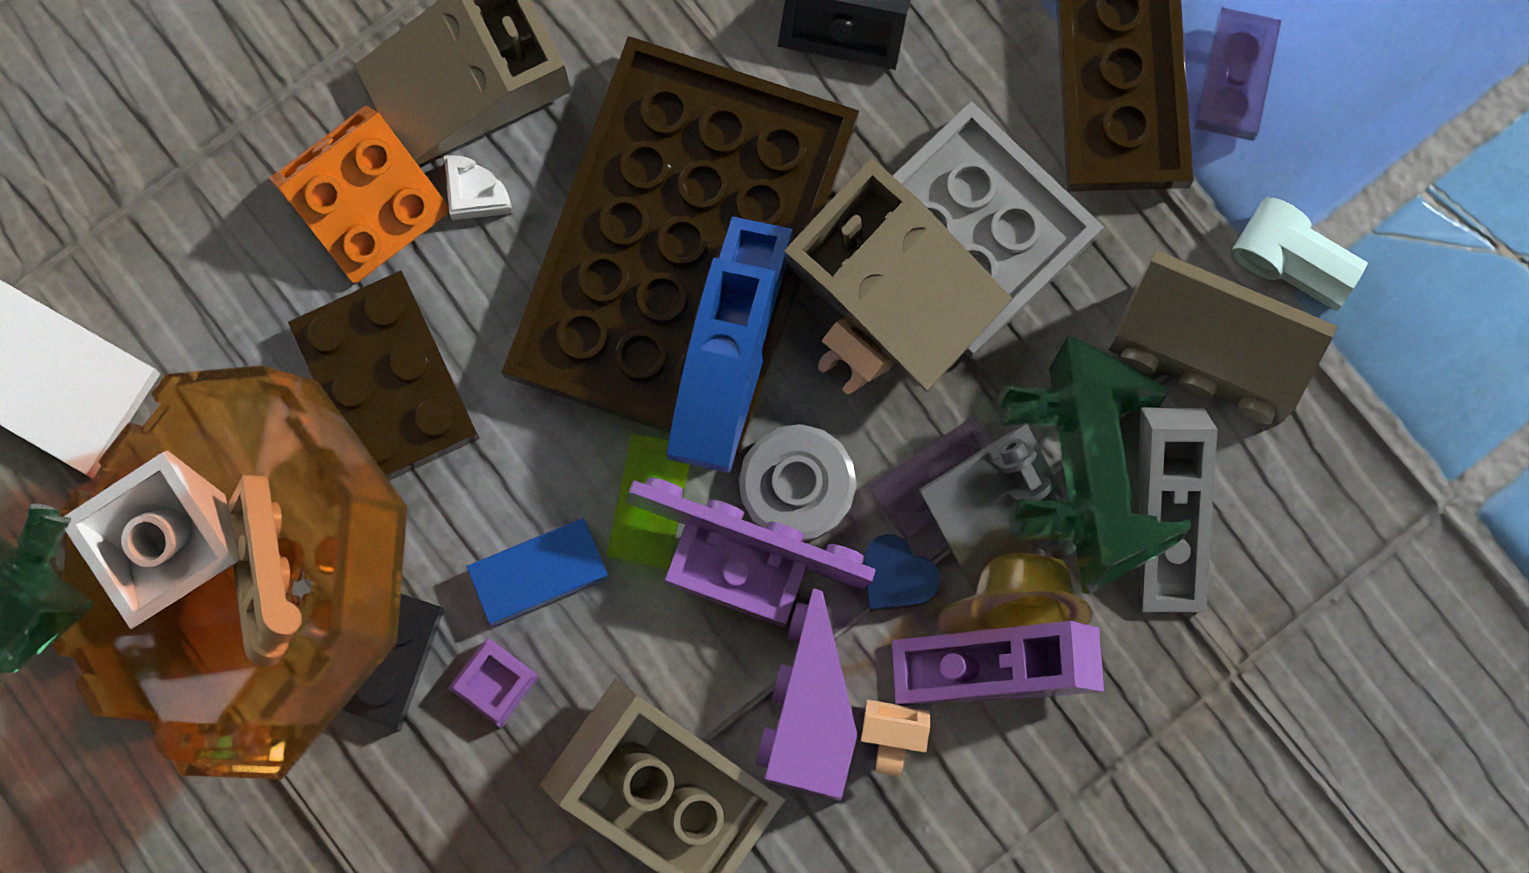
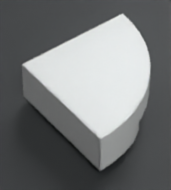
(474, 190)

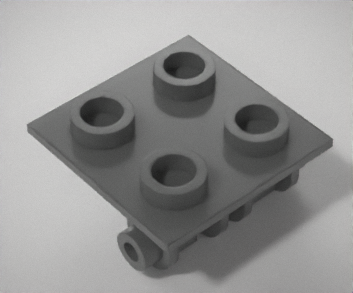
(979, 500)

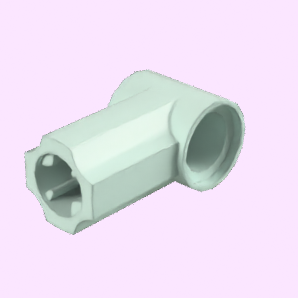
(1284, 246)

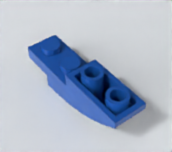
(728, 344)

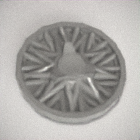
(798, 480)

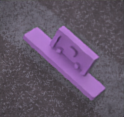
(739, 561)

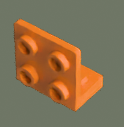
(361, 193)

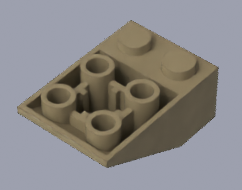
(462, 73)
(897, 275)

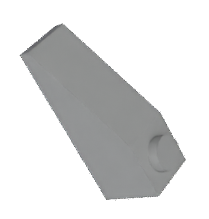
(1177, 485)

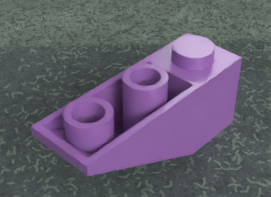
(816, 722)

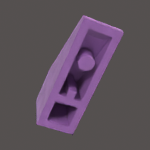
(999, 664)

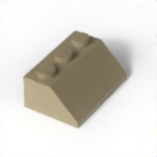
(1220, 339)

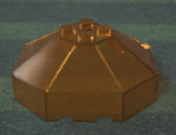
(189, 660)

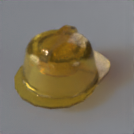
(1016, 593)

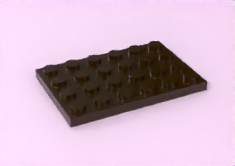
(648, 212)

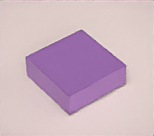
(494, 682)

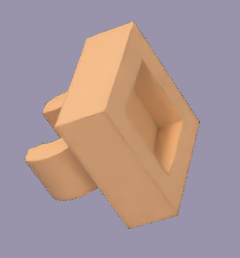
(857, 351)
(895, 731)

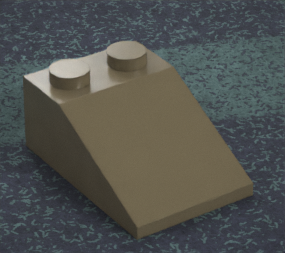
(659, 789)

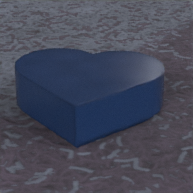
(899, 576)

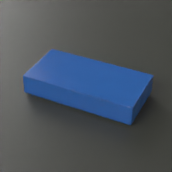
(537, 572)

